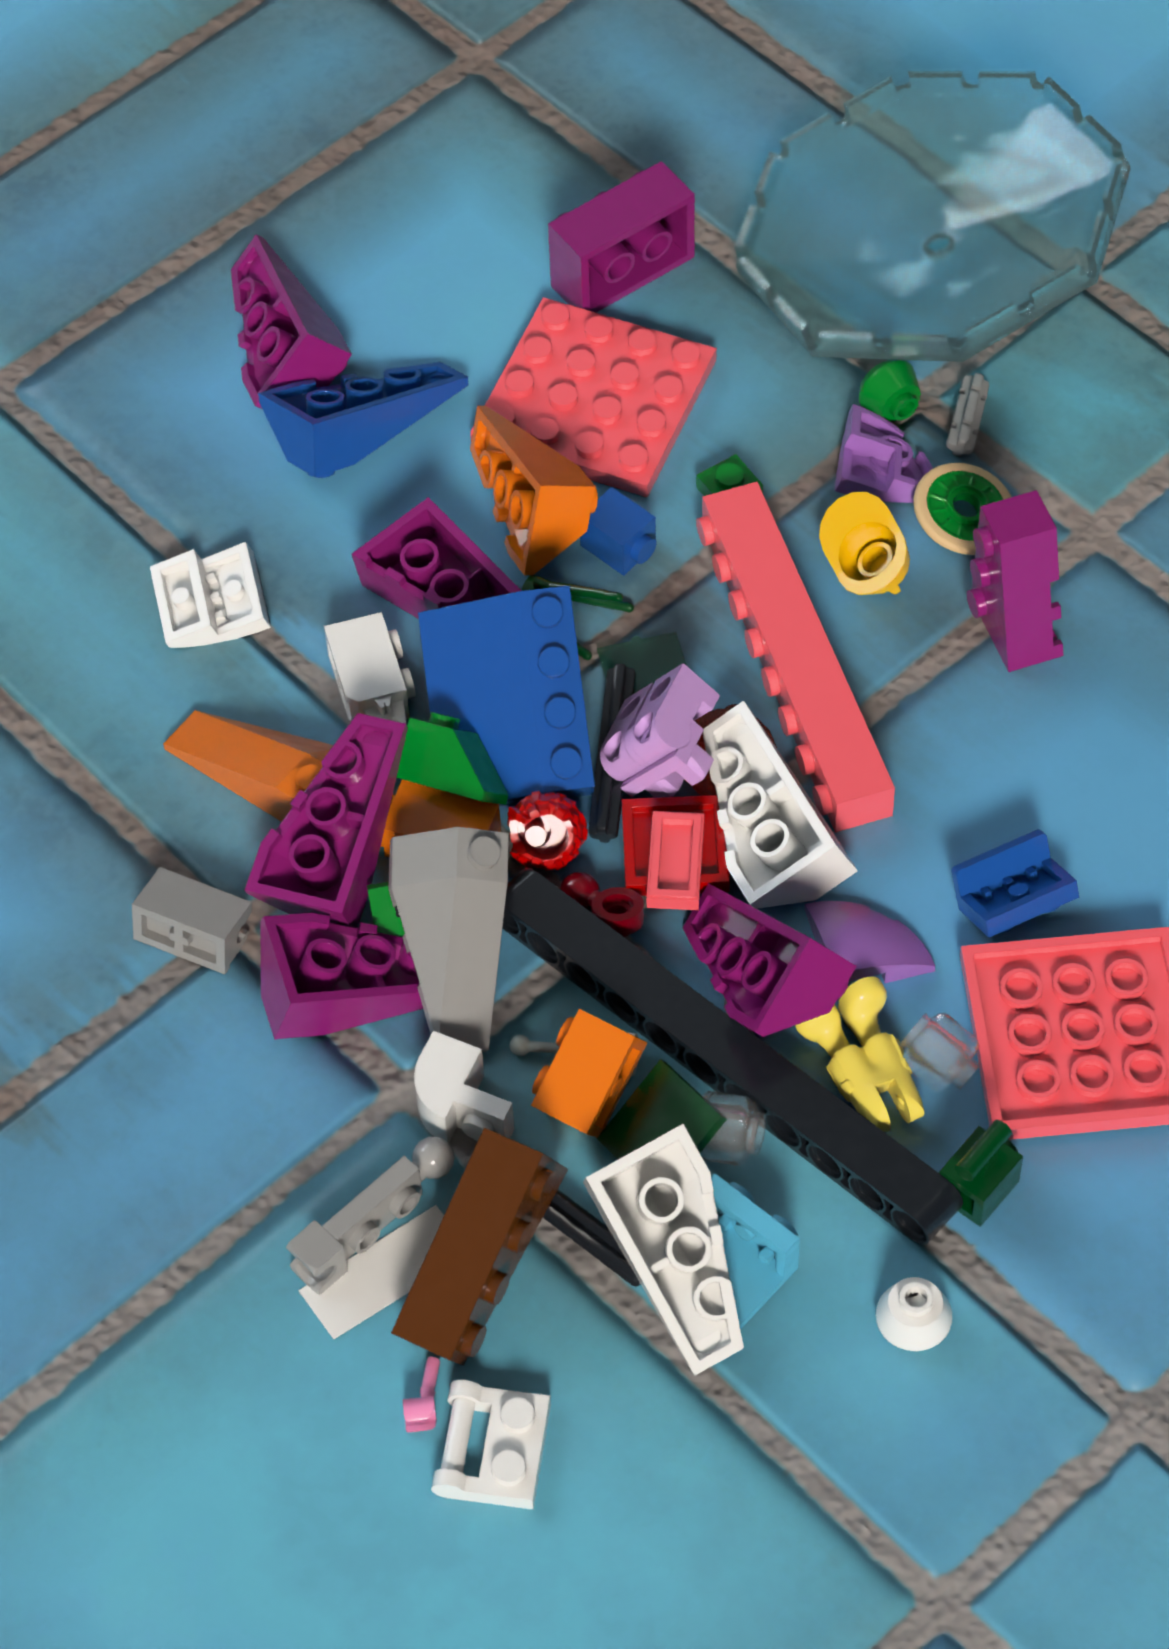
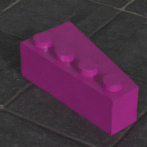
(428, 563)

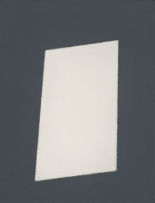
(375, 1276)

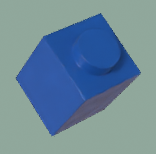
(620, 532)

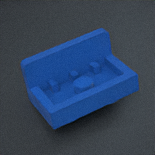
(1012, 884)

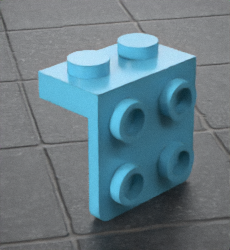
(757, 1247)

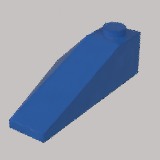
(347, 421)

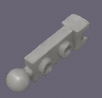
(324, 1249)

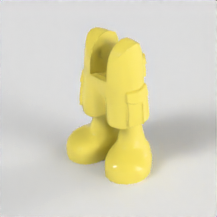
(868, 1069)

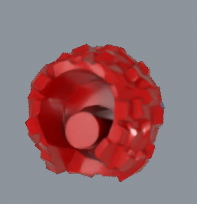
(546, 830)

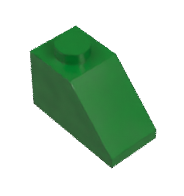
(449, 760)

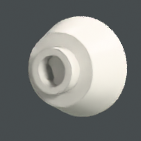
(914, 1314)

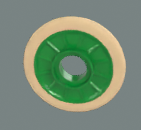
(935, 505)

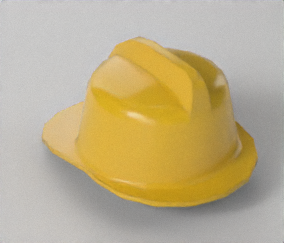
(864, 544)

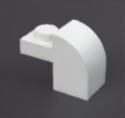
(449, 1094)

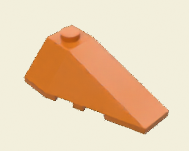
(534, 490)
(249, 759)

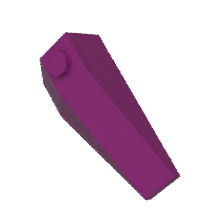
(284, 327)
(335, 828)
(762, 965)
(332, 975)

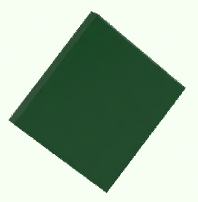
(657, 1107)

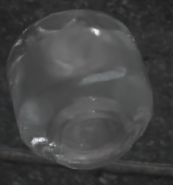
(940, 1052)
(741, 1132)

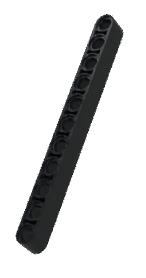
(729, 1058)

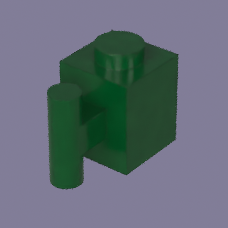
(984, 1170)

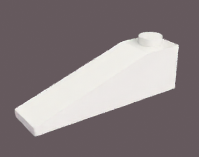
(771, 828)
(670, 1233)

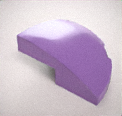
(878, 459)
(868, 940)

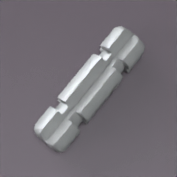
(967, 414)

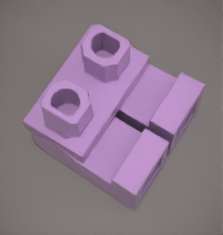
(657, 735)

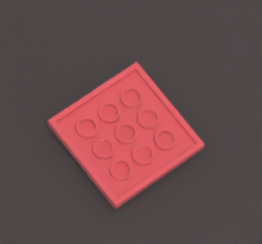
(602, 392)
(1072, 1030)

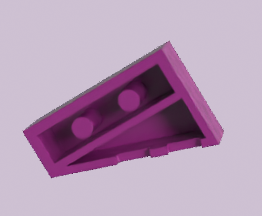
(1013, 577)

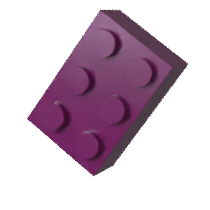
(622, 239)

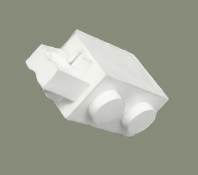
(367, 668)

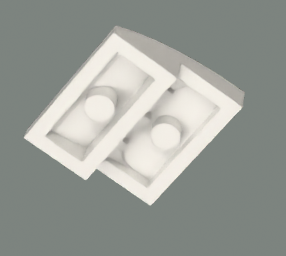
(209, 597)

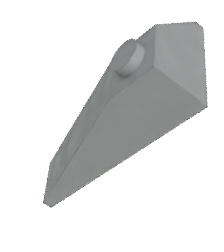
(452, 915)

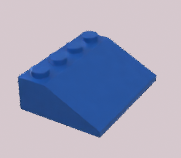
(517, 683)

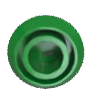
(890, 390)

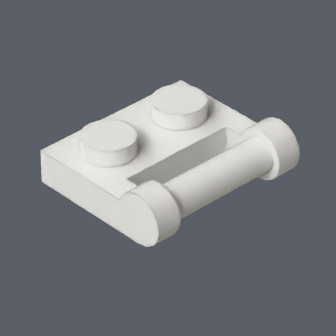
(510, 1450)

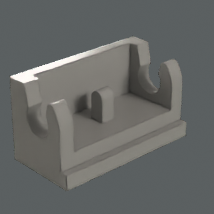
(190, 920)

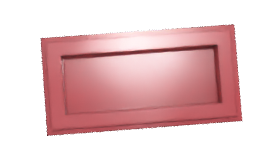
(675, 860)

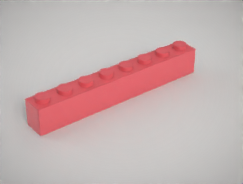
(795, 658)

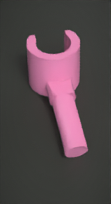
(420, 1412)

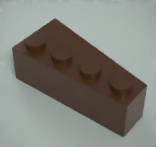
(478, 1246)

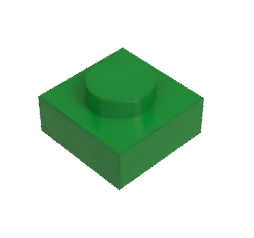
(725, 476)

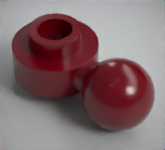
(615, 906)

